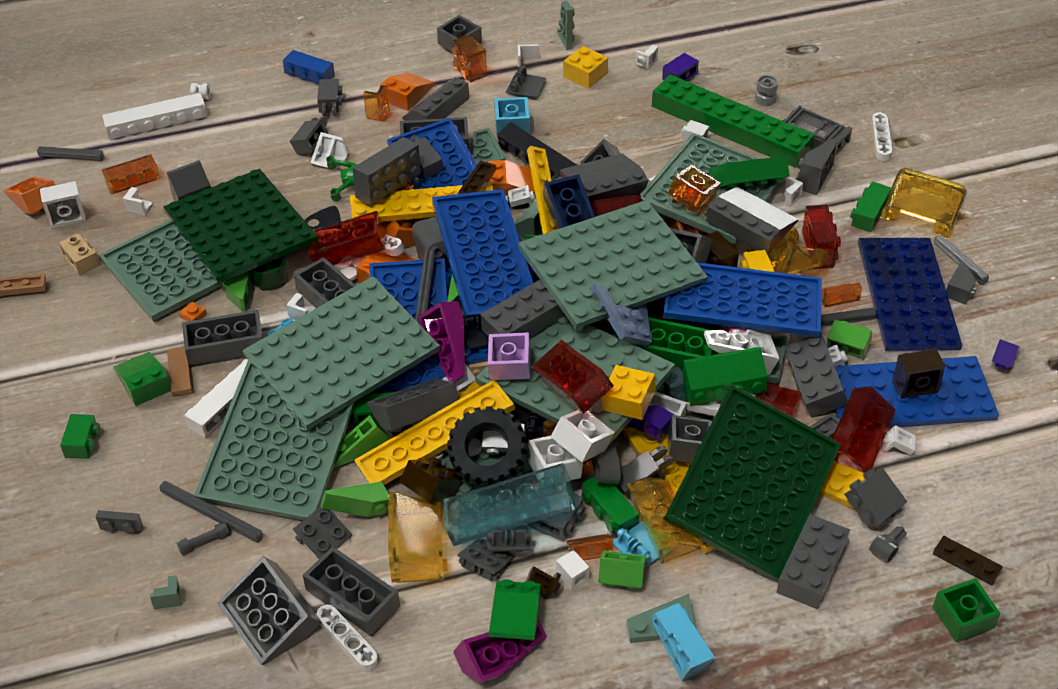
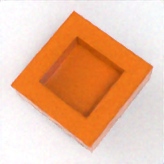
(192, 312)

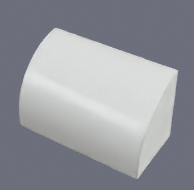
(671, 404)

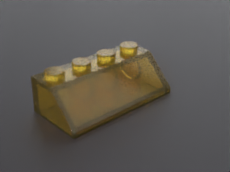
(651, 500)

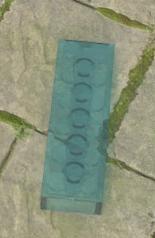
(508, 504)

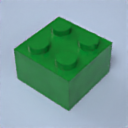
(966, 610)

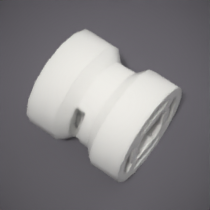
(204, 89)

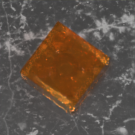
(469, 58)
(693, 188)

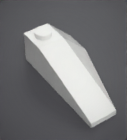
(728, 342)

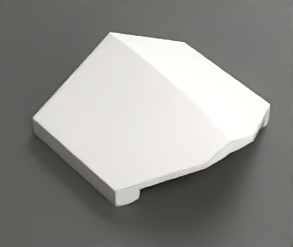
(326, 146)

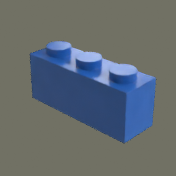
(307, 67)

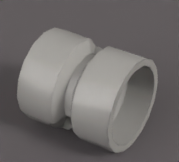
(766, 90)

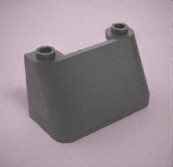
(428, 237)

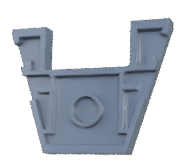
(629, 324)

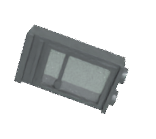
(820, 126)

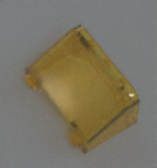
(926, 199)
(791, 258)
(415, 539)

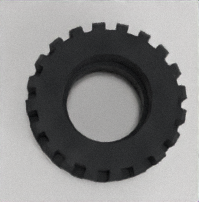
(479, 422)

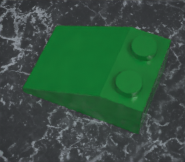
(143, 378)
(515, 610)

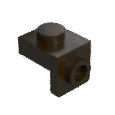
(549, 583)

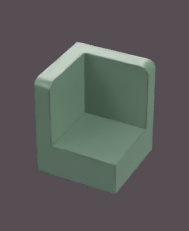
(167, 596)

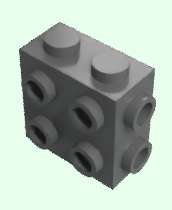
(875, 498)
(563, 523)

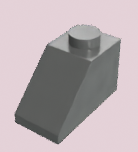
(961, 285)

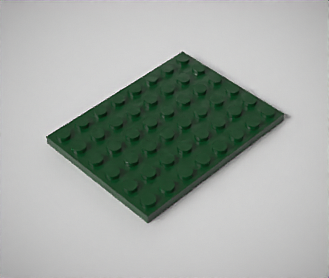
(240, 225)
(753, 482)

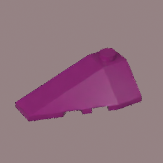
(446, 327)
(490, 657)

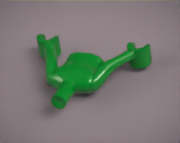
(346, 176)

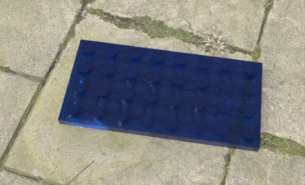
(909, 294)

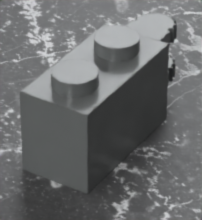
(329, 96)
(308, 134)
(430, 161)
(645, 466)

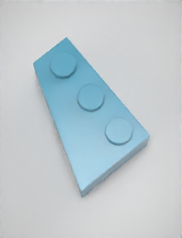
(682, 641)

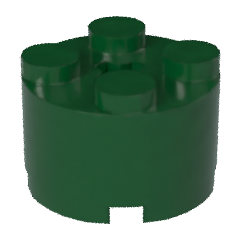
(270, 274)

